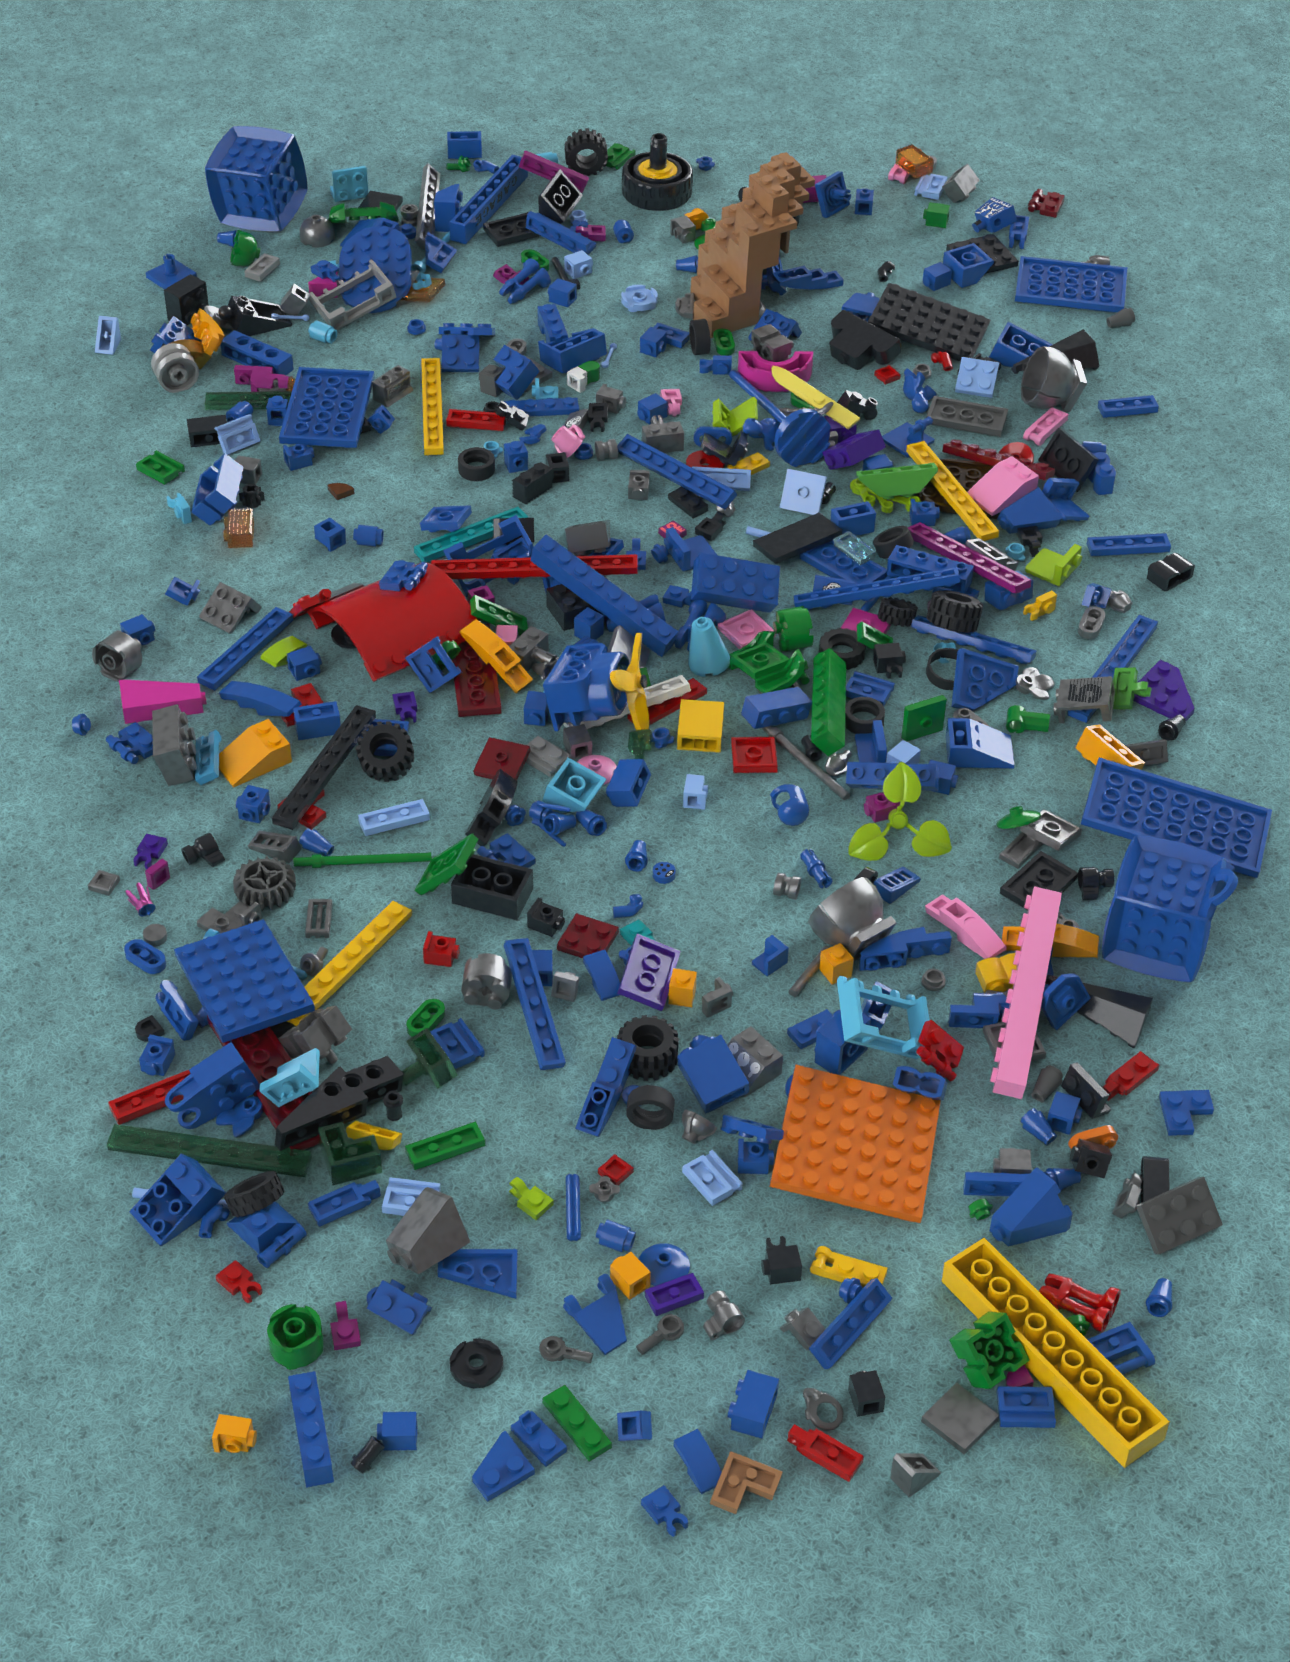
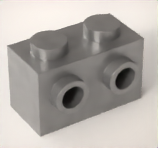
(961, 184)

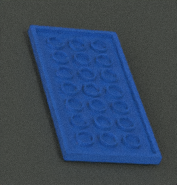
(1146, 804)

